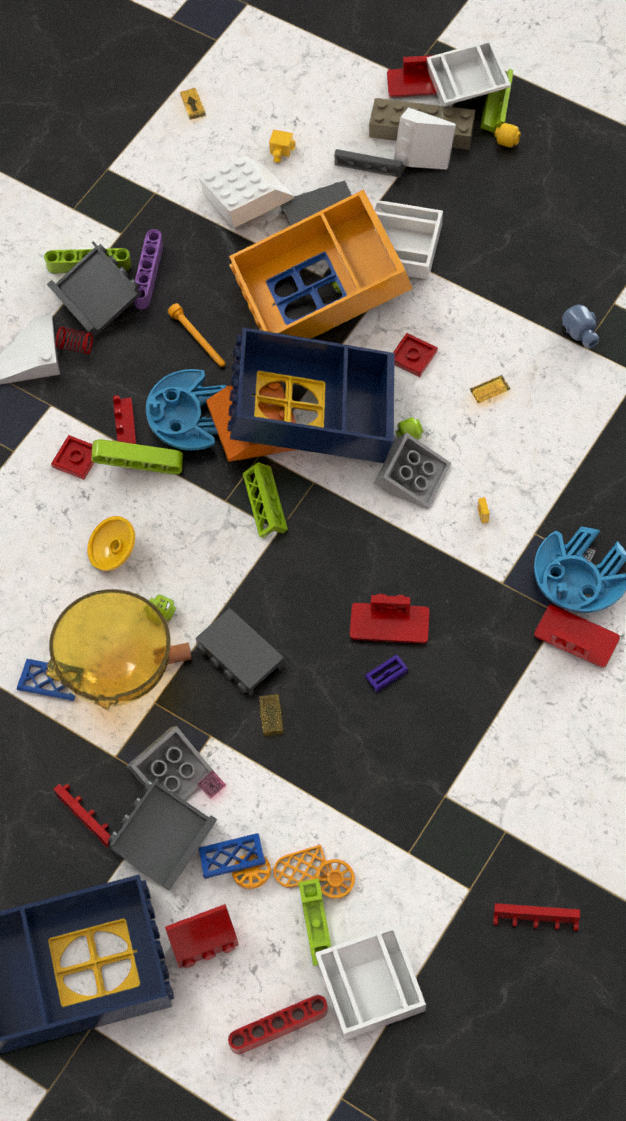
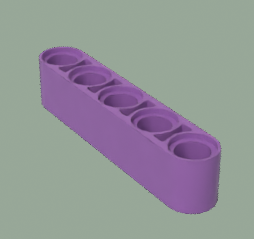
(148, 267)

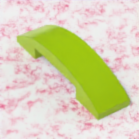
(314, 917)

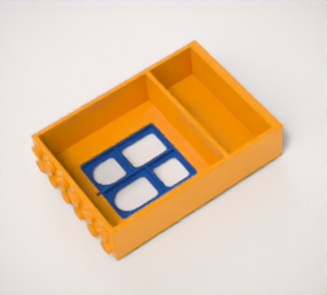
(357, 255)

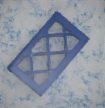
(37, 689)
(219, 847)

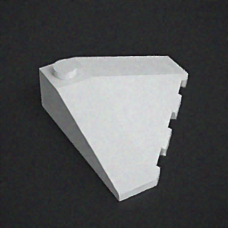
(31, 353)

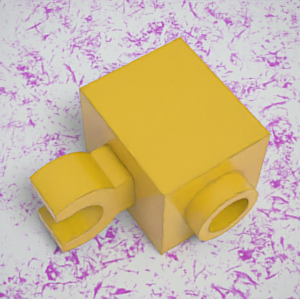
(281, 144)

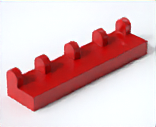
(124, 420)
(84, 816)
(536, 913)

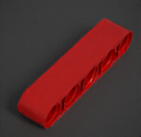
(266, 1024)

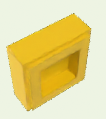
(483, 510)

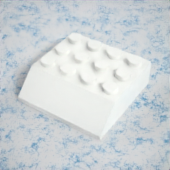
(467, 73)
(243, 190)
(413, 234)
(370, 982)

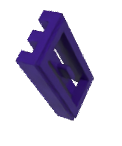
(377, 687)

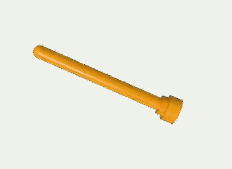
(177, 313)

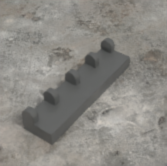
(368, 163)

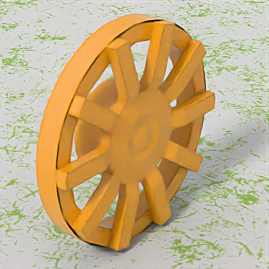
(252, 873)
(335, 878)

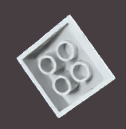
(424, 140)

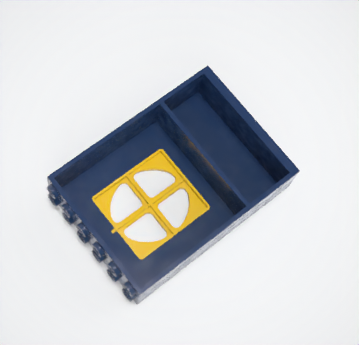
(348, 381)
(32, 941)

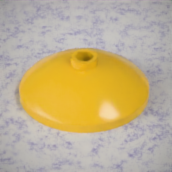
(111, 543)

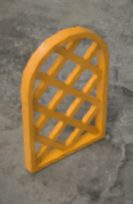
(292, 855)

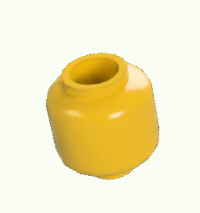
(507, 135)

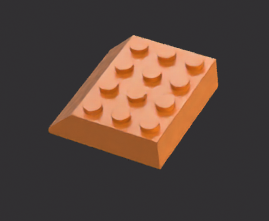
(236, 449)

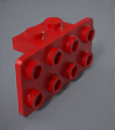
(412, 79)
(389, 620)
(577, 636)

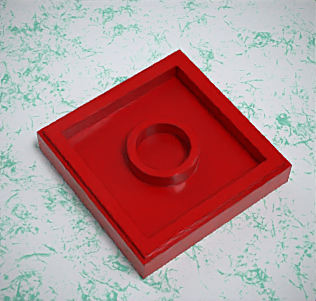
(414, 354)
(74, 457)

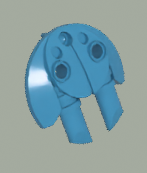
(183, 411)
(577, 574)

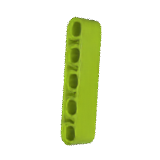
(64, 260)
(137, 456)

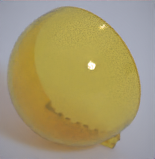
(109, 648)

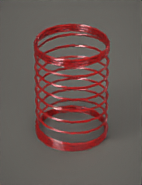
(84, 346)

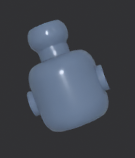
(581, 325)

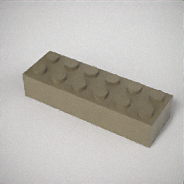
(387, 114)

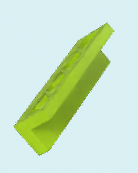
(496, 107)
(268, 496)

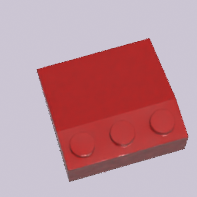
(202, 936)

